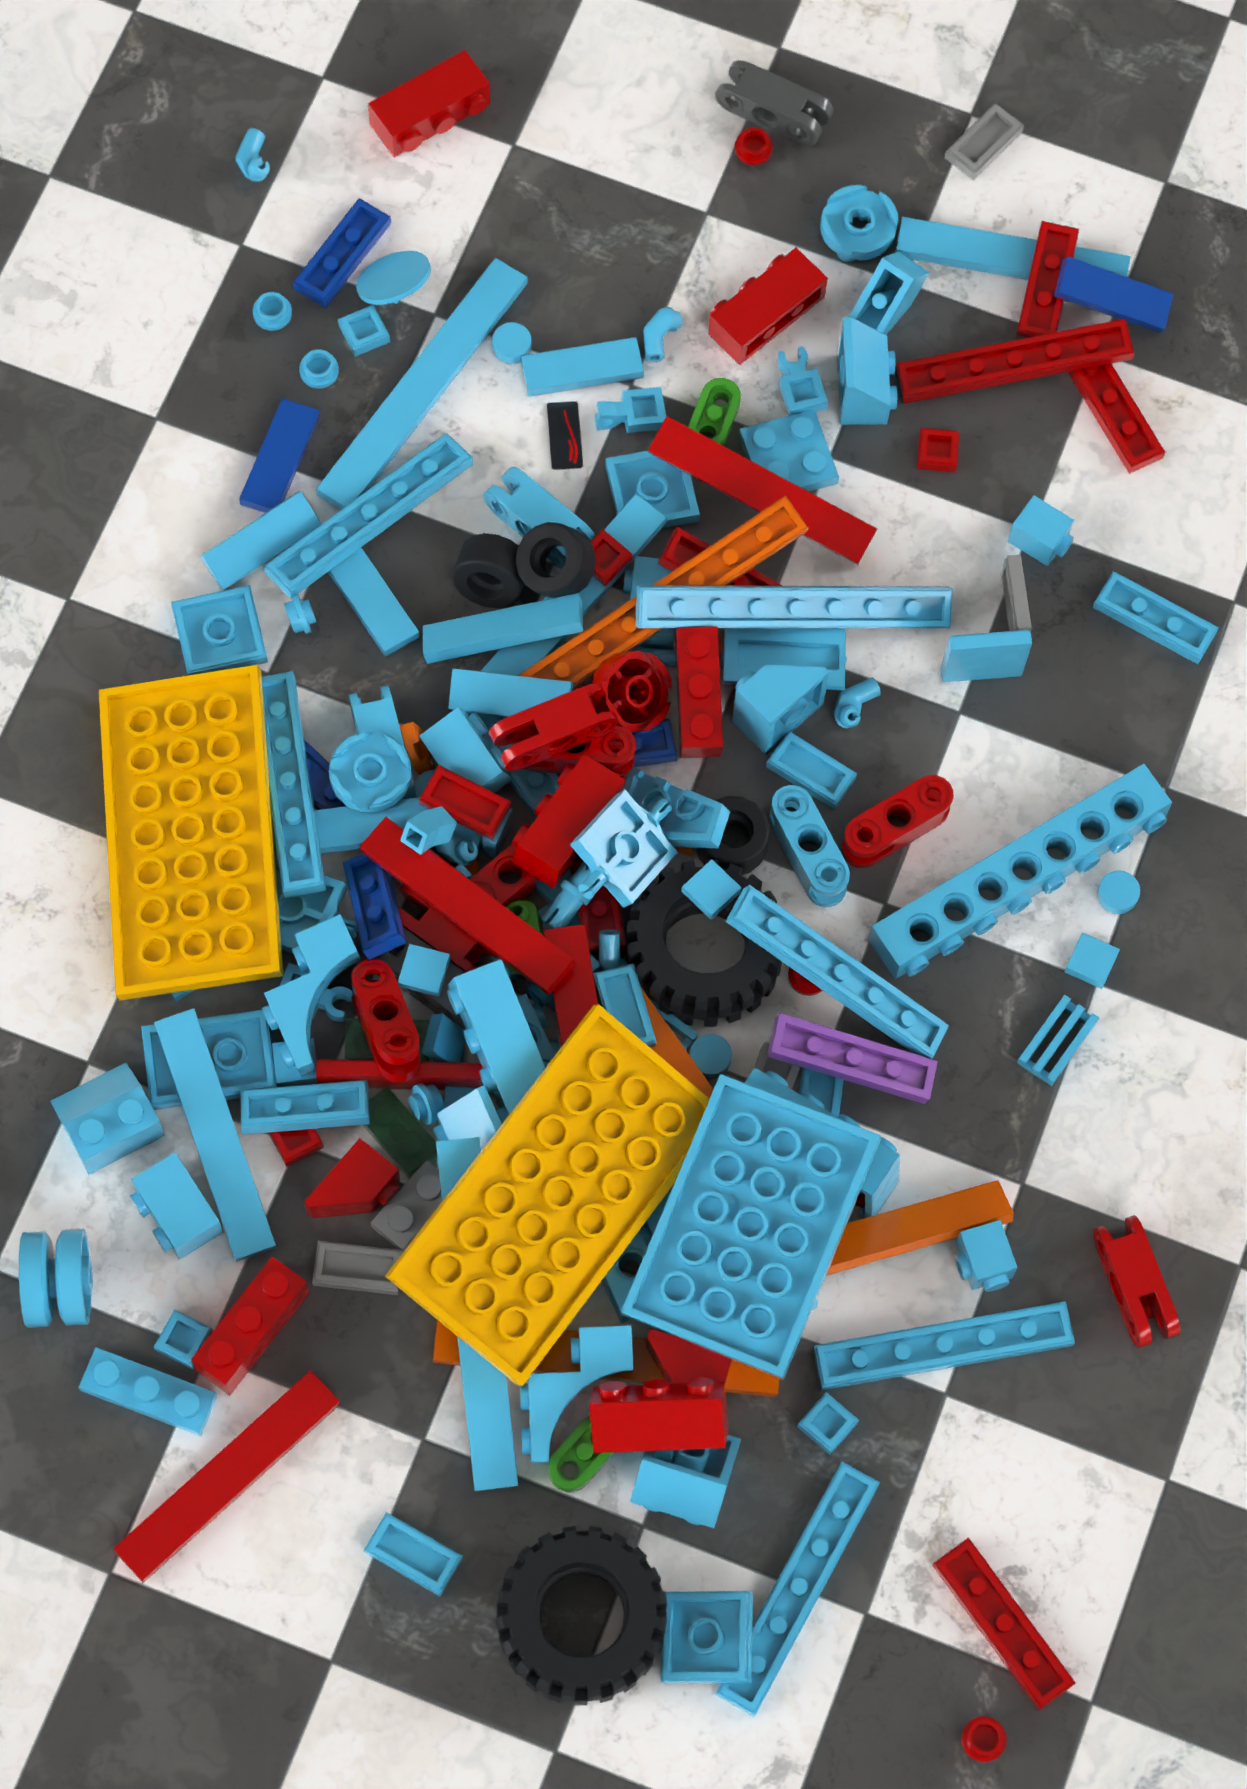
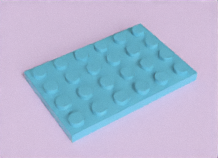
(751, 1226)

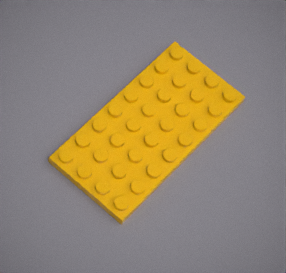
(189, 833)
(554, 1196)

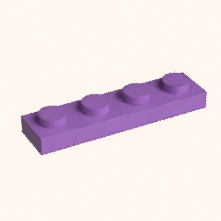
(852, 1058)

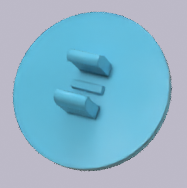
(393, 277)

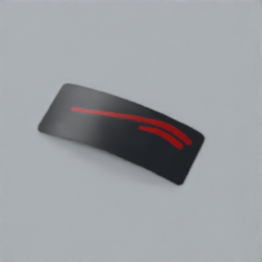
(564, 435)

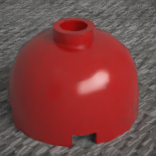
(634, 689)

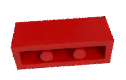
(429, 104)
(767, 305)
(698, 692)
(582, 794)
(250, 1326)
(658, 1416)

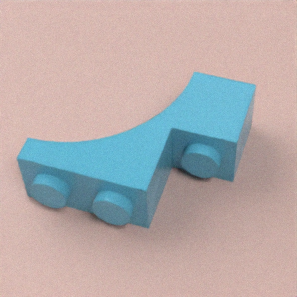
(326, 952)
(546, 1395)

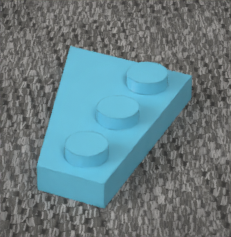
(693, 818)

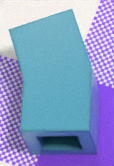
(428, 829)

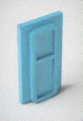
(754, 647)

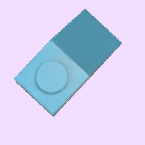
(889, 292)

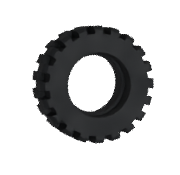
(678, 988)
(581, 1554)

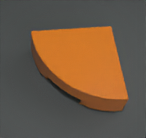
(416, 749)

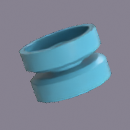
(61, 1277)

